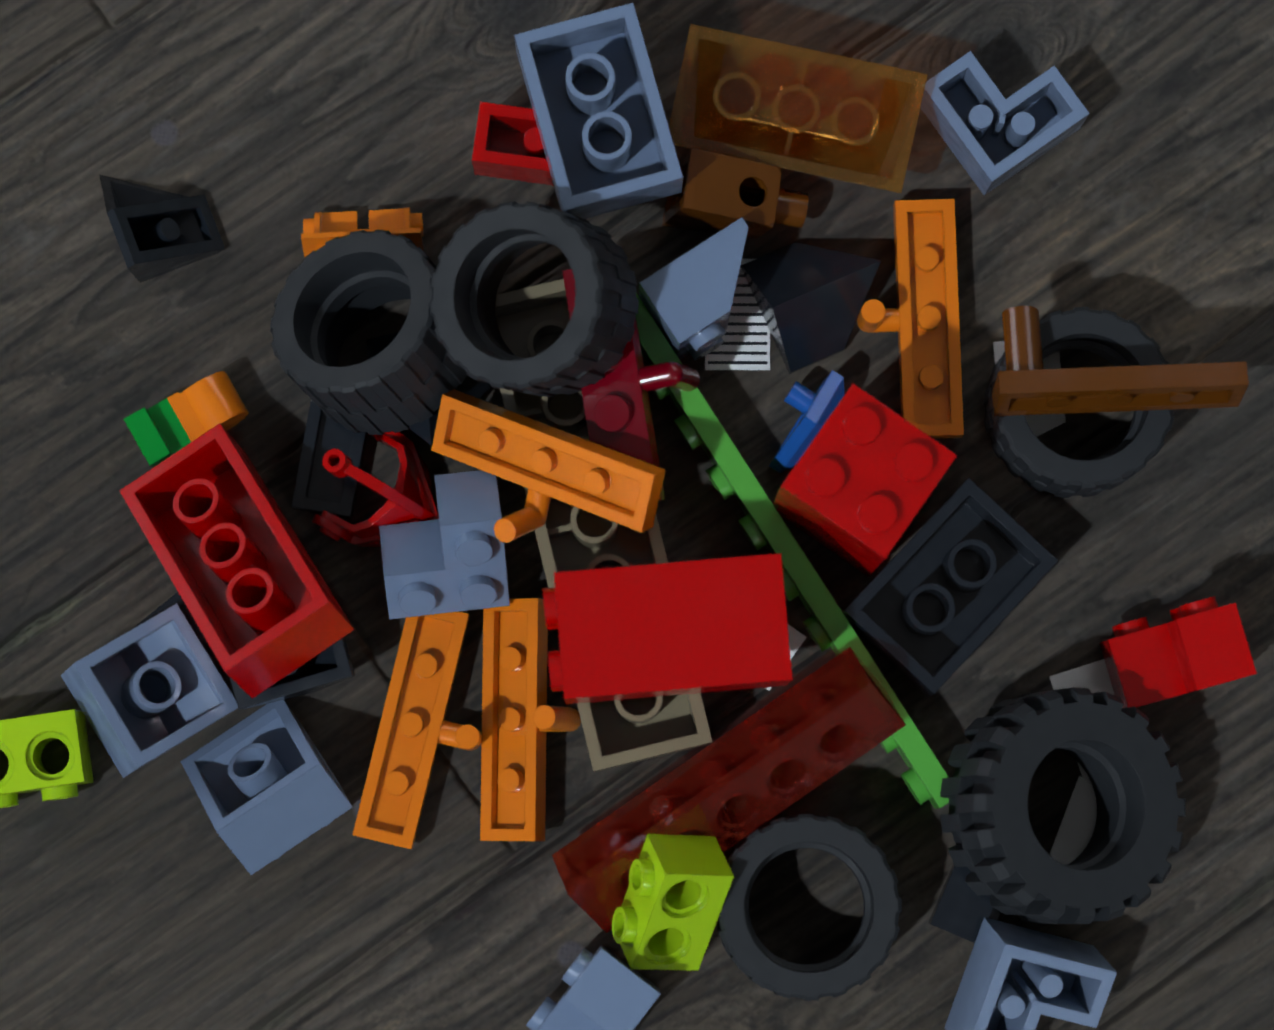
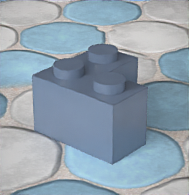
(998, 134)
(448, 560)
(1029, 974)
(600, 996)

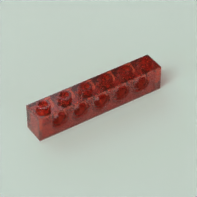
(737, 778)

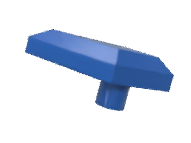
(815, 410)

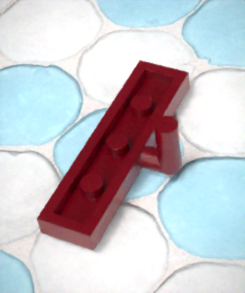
(619, 403)

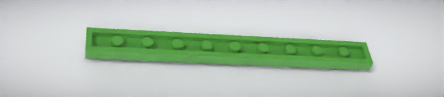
(766, 528)

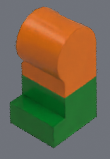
(185, 417)

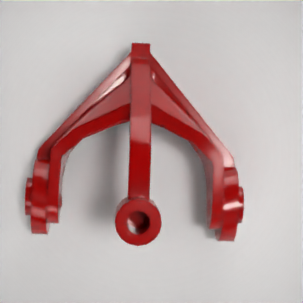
(406, 503)

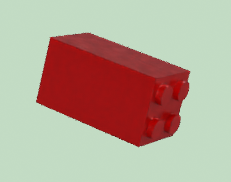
(862, 480)
(669, 629)

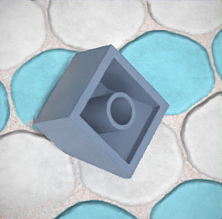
(696, 292)
(149, 690)
(265, 785)

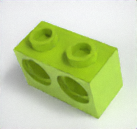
(23, 744)
(672, 902)

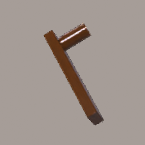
(1033, 390)

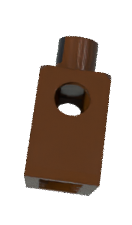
(713, 200)

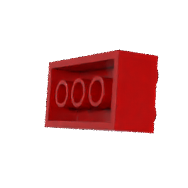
(236, 561)

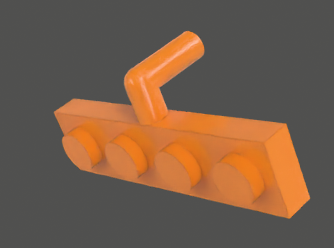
(925, 316)
(547, 464)
(516, 722)
(413, 728)

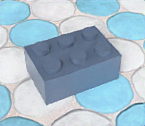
(599, 112)

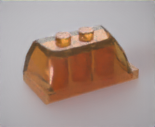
(796, 107)

